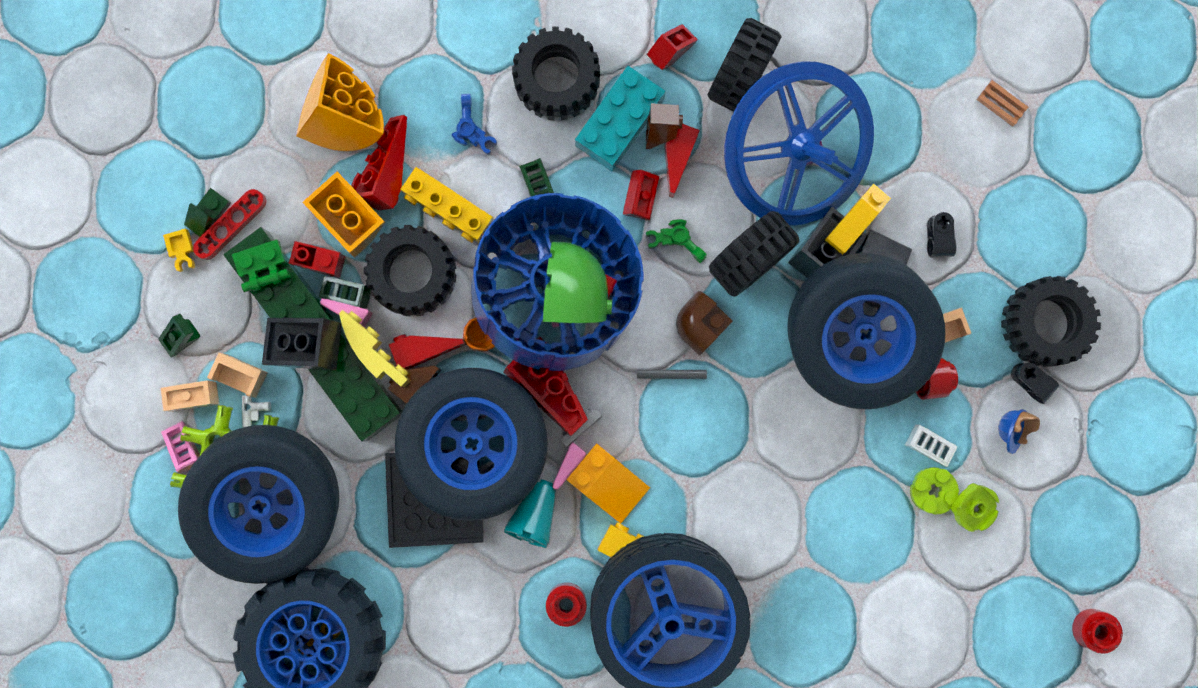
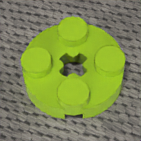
(922, 485)
(964, 508)

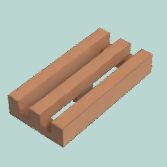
(1008, 97)

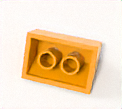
(344, 214)

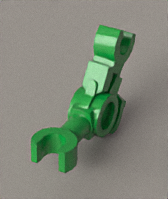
(677, 235)

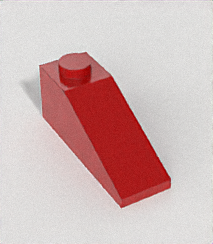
(677, 155)
(415, 350)

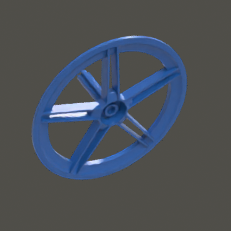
(802, 143)

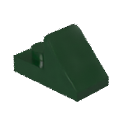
(206, 213)
(178, 335)

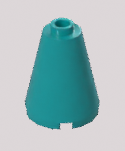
(534, 516)

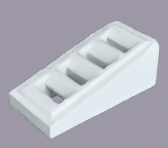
(914, 437)

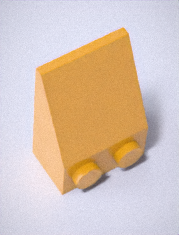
(608, 483)

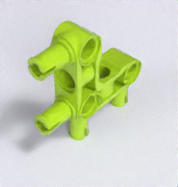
(207, 436)

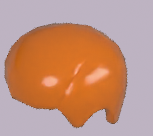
(475, 337)

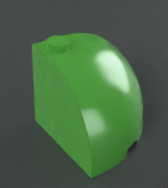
(575, 287)

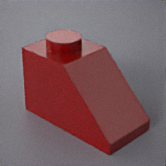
(671, 46)

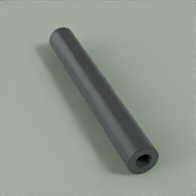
(671, 374)

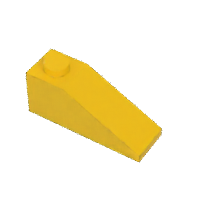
(858, 218)

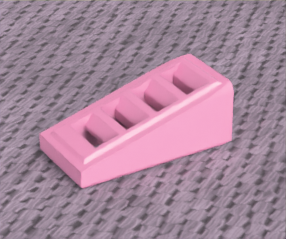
(337, 307)
(571, 461)
(185, 462)

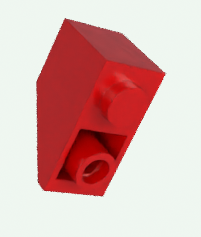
(317, 259)

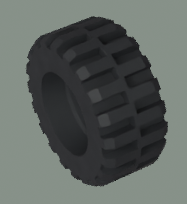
(549, 45)
(744, 63)
(385, 253)
(753, 253)
(1077, 308)

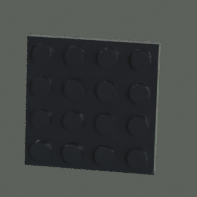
(417, 525)

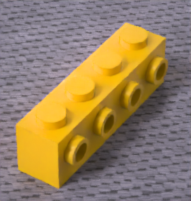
(446, 204)

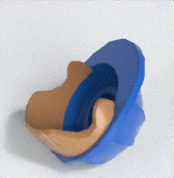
(1015, 427)

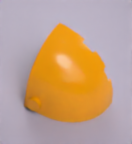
(340, 109)

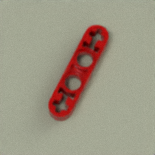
(232, 227)

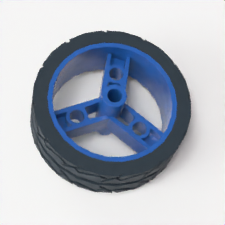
(728, 627)

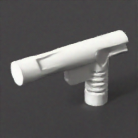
(253, 413)

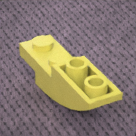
(364, 344)

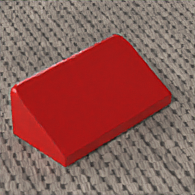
(641, 194)

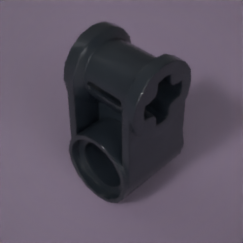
(941, 239)
(1037, 383)

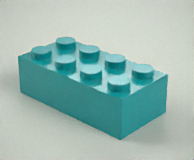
(619, 118)

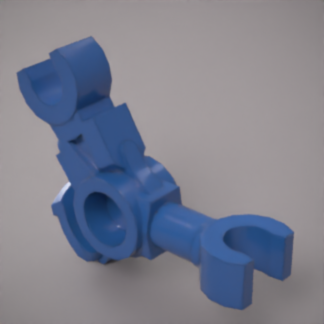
(468, 130)

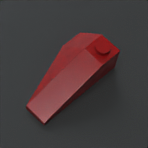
(383, 175)
(551, 393)

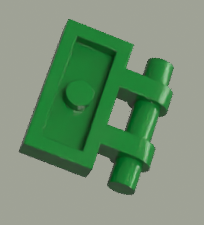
(258, 259)

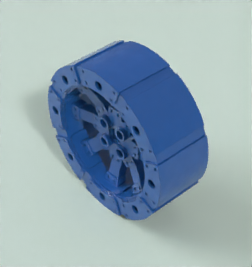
(561, 216)

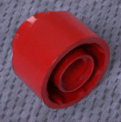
(941, 382)
(566, 617)
(1085, 627)

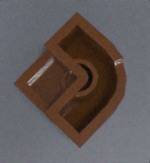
(701, 322)

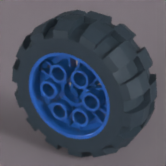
(343, 608)

